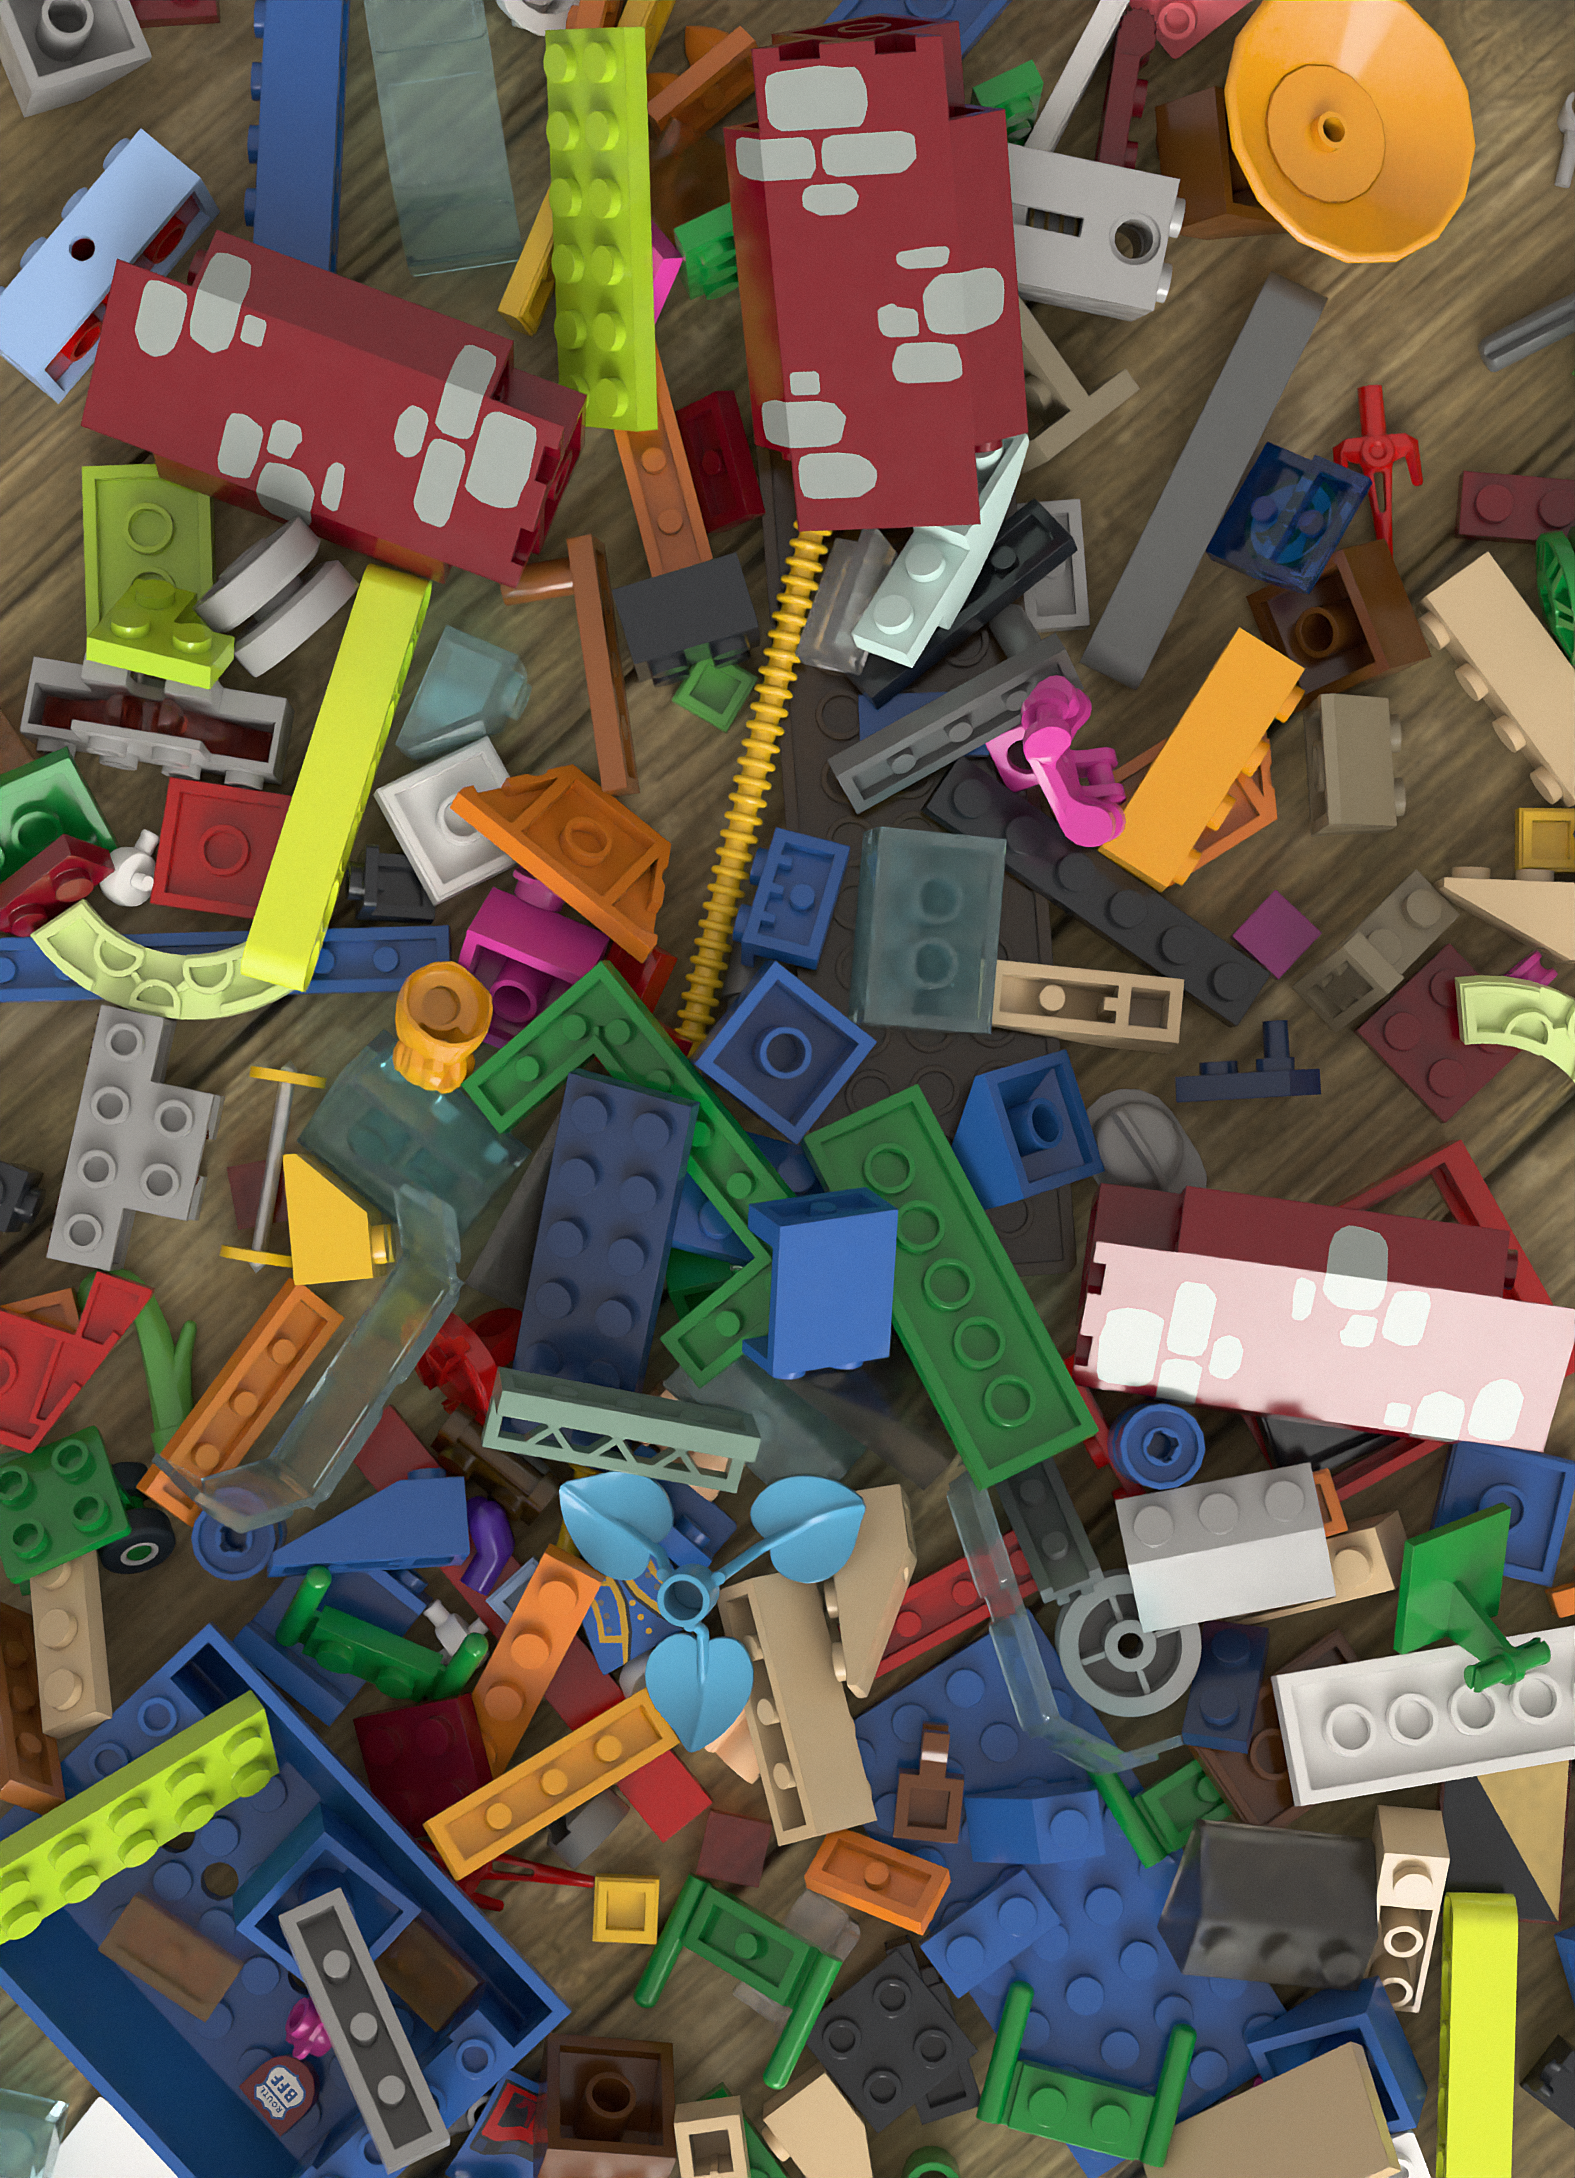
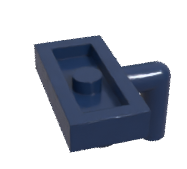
(1273, 1076)

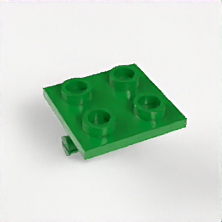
(1453, 1592)

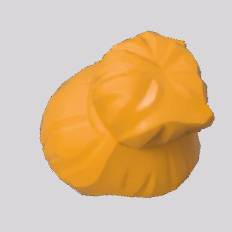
(439, 1024)

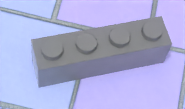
(364, 2030)

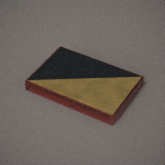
(1509, 1836)

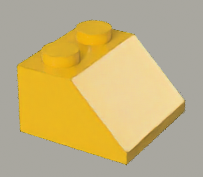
(332, 1226)

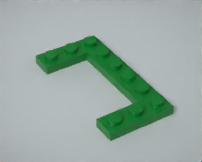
(708, 240)
(610, 1022)

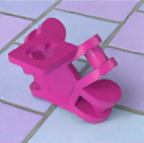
(1049, 723)

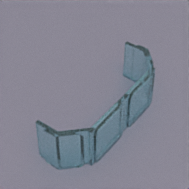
(443, 134)
(358, 1380)
(1017, 1645)

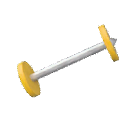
(259, 1254)

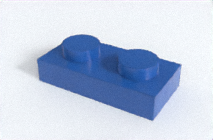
(990, 1931)

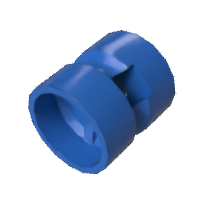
(1156, 1445)
(233, 1554)

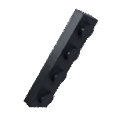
(1023, 554)

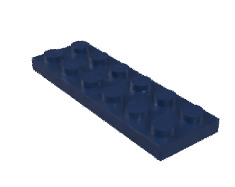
(604, 1237)

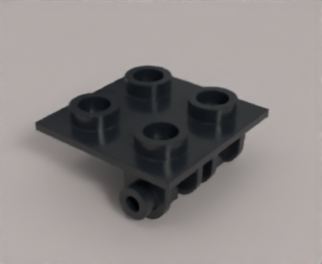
(888, 2041)

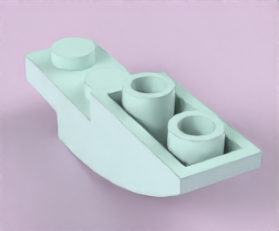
(940, 566)

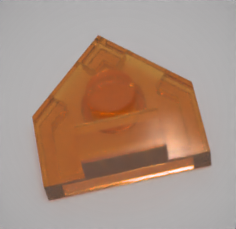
(685, 176)

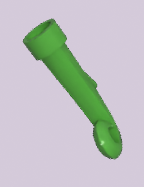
(165, 1365)

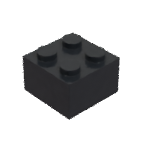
(688, 619)

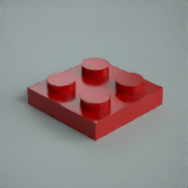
(216, 847)

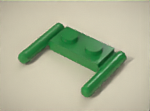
(371, 1653)
(1164, 1812)
(752, 1950)
(1078, 2106)

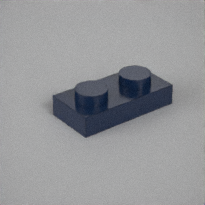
(1226, 1686)

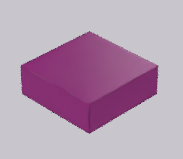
(1275, 935)

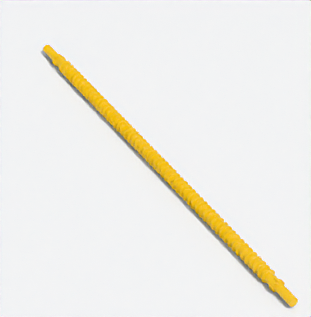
(744, 814)

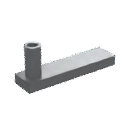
(957, 719)

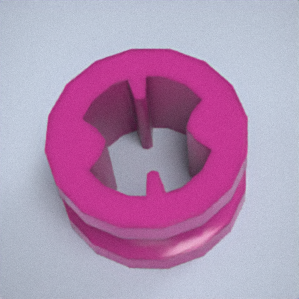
(1531, 969)

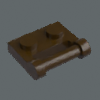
(502, 1474)

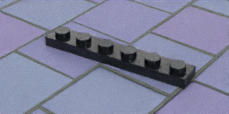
(1098, 892)

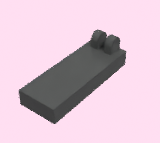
(1049, 1532)

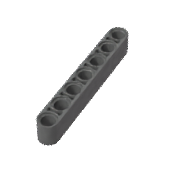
(1203, 480)

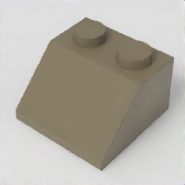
(1352, 765)

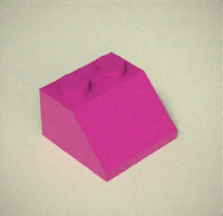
(526, 959)

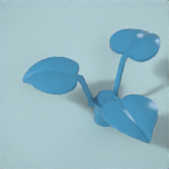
(698, 1680)

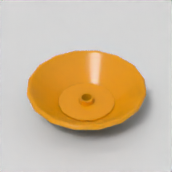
(1391, 118)

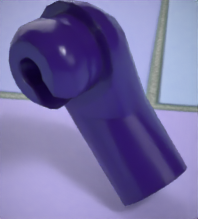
(493, 1543)

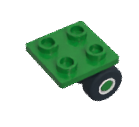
(74, 1502)

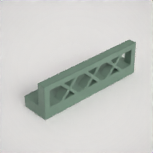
(619, 1417)

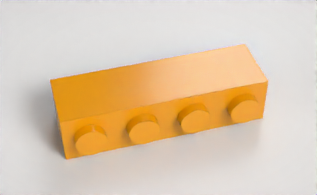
(1202, 759)

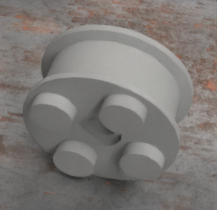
(1116, 1680)

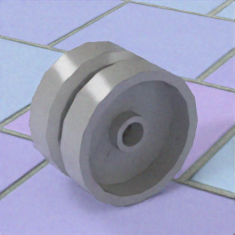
(268, 587)

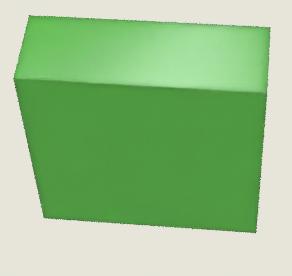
(715, 693)

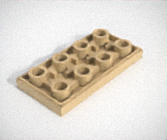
(1296, 2125)

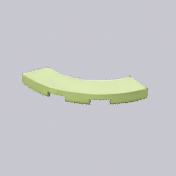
(150, 979)
(1518, 1016)

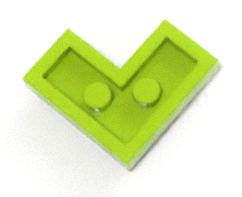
(154, 636)

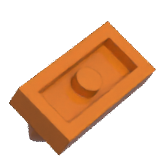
(711, 87)
(878, 1879)

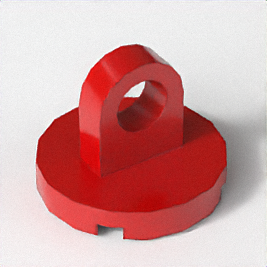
(467, 1358)

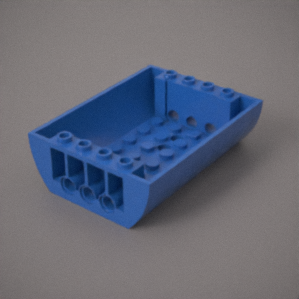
(182, 2075)

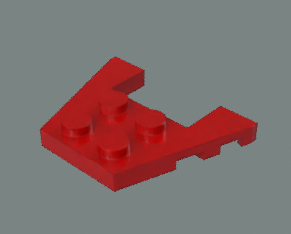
(49, 1365)

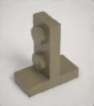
(1059, 396)
(1376, 952)

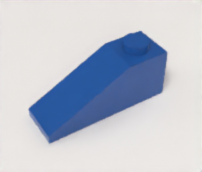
(400, 1527)

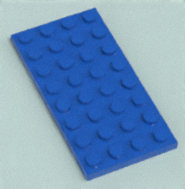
(1104, 1972)

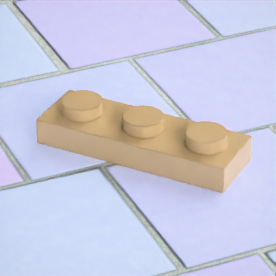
(70, 1647)

